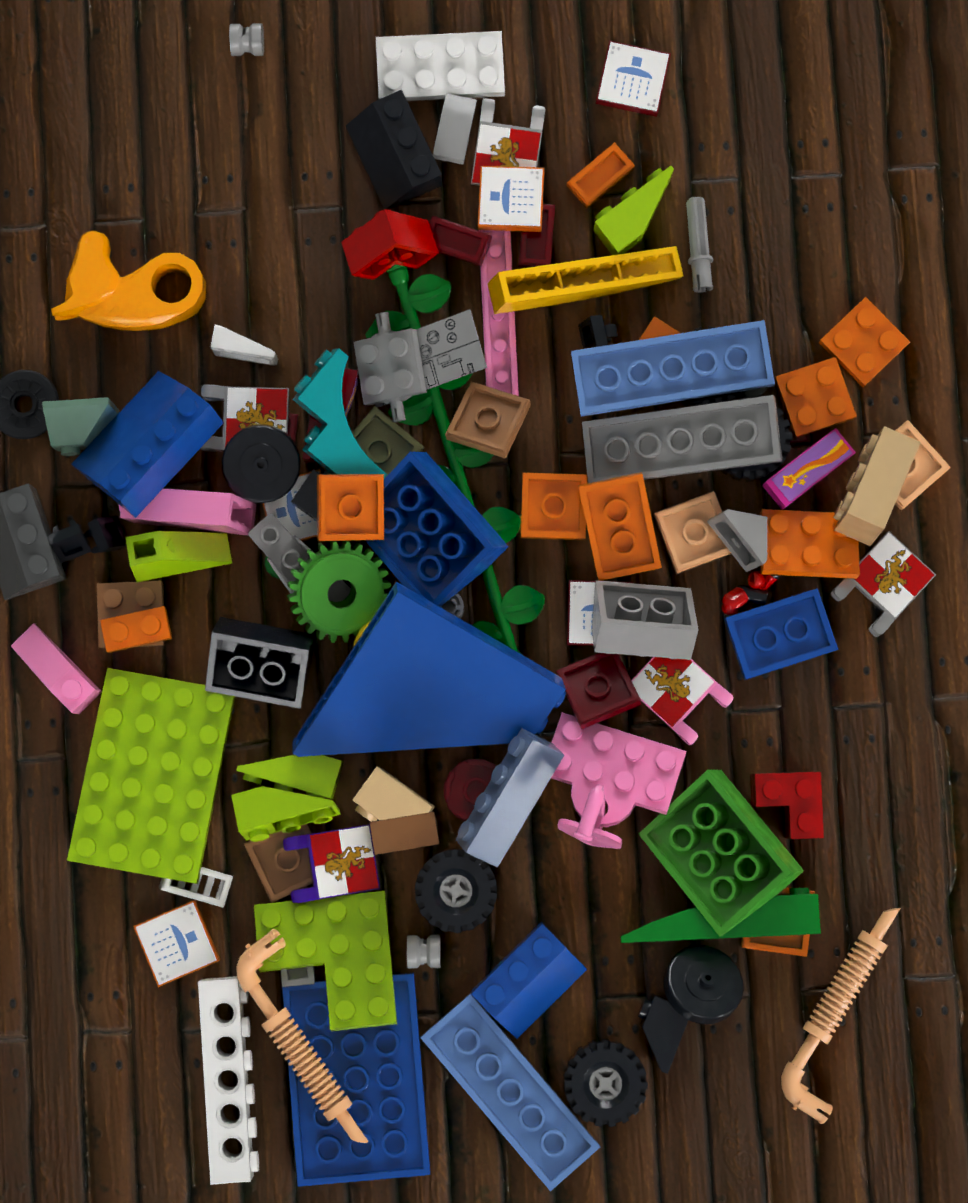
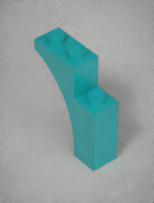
(333, 442)

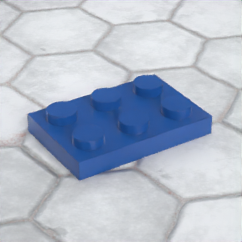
(781, 634)

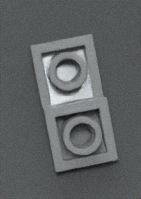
(454, 128)

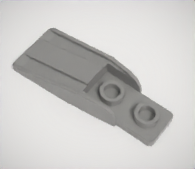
(284, 552)

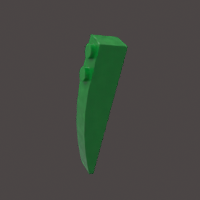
(778, 917)

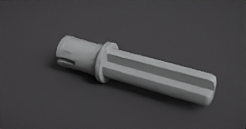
(699, 246)

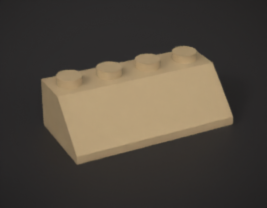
(388, 798)

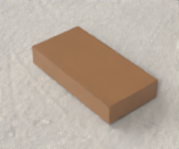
(404, 833)

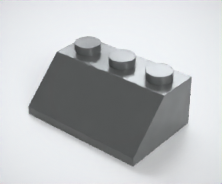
(25, 549)

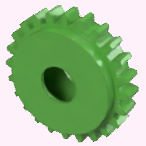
(320, 573)

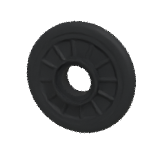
(20, 384)

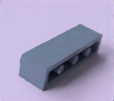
(509, 797)

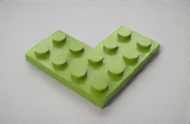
(351, 941)

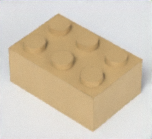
(875, 485)

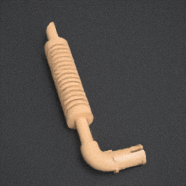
(830, 1012)
(291, 1041)

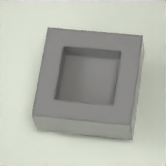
(298, 976)

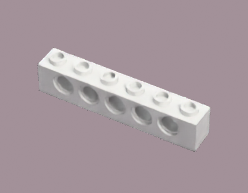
(224, 1165)

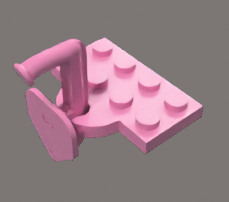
(613, 771)

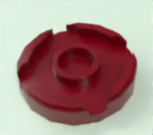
(465, 784)

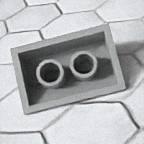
(644, 620)

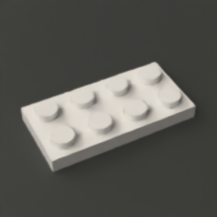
(441, 64)

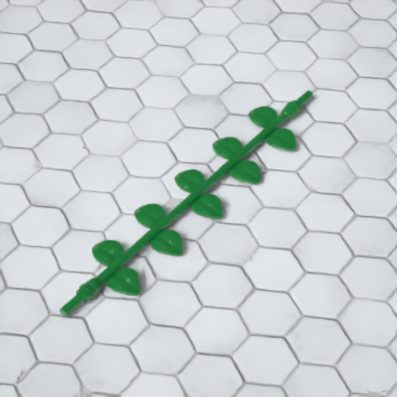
(521, 602)

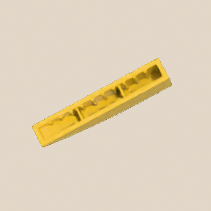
(582, 279)

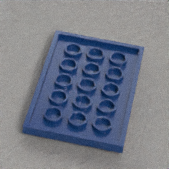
(382, 1079)

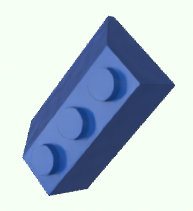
(528, 980)

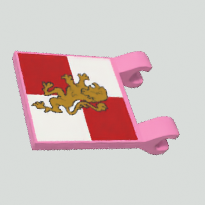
(674, 689)

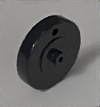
(261, 463)
(703, 984)

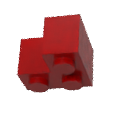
(388, 241)
(799, 795)

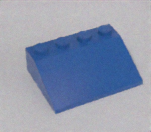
(148, 442)
(432, 531)

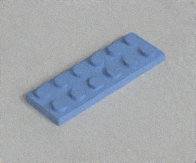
(672, 368)
(510, 1092)

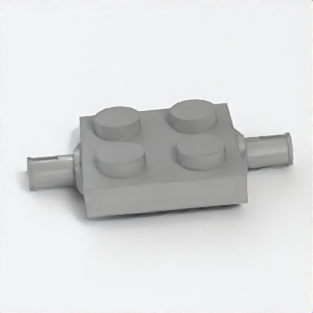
(390, 367)

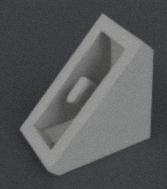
(743, 535)

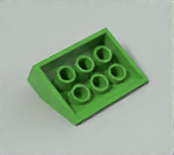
(720, 851)

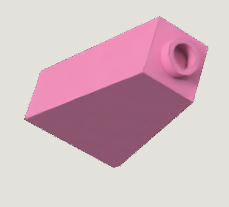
(197, 511)

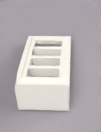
(235, 346)
(221, 895)

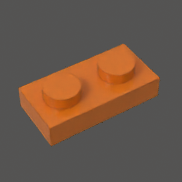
(136, 629)

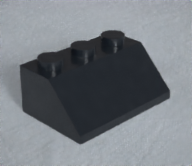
(394, 151)
(259, 662)

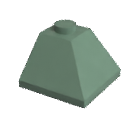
(77, 422)

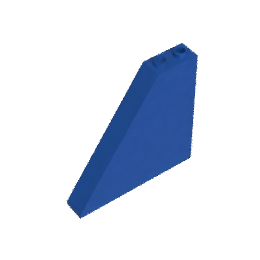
(425, 685)

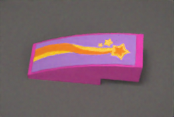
(808, 469)

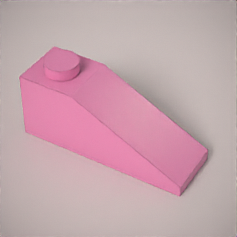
(56, 670)

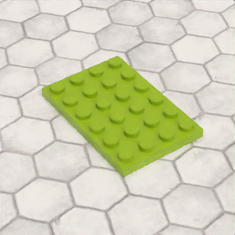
(151, 776)

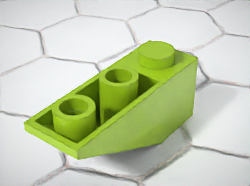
(627, 222)
(175, 552)
(310, 773)
(276, 810)

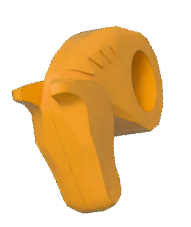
(127, 302)

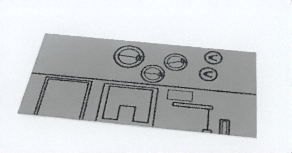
(449, 350)

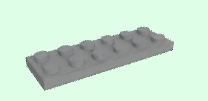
(683, 440)

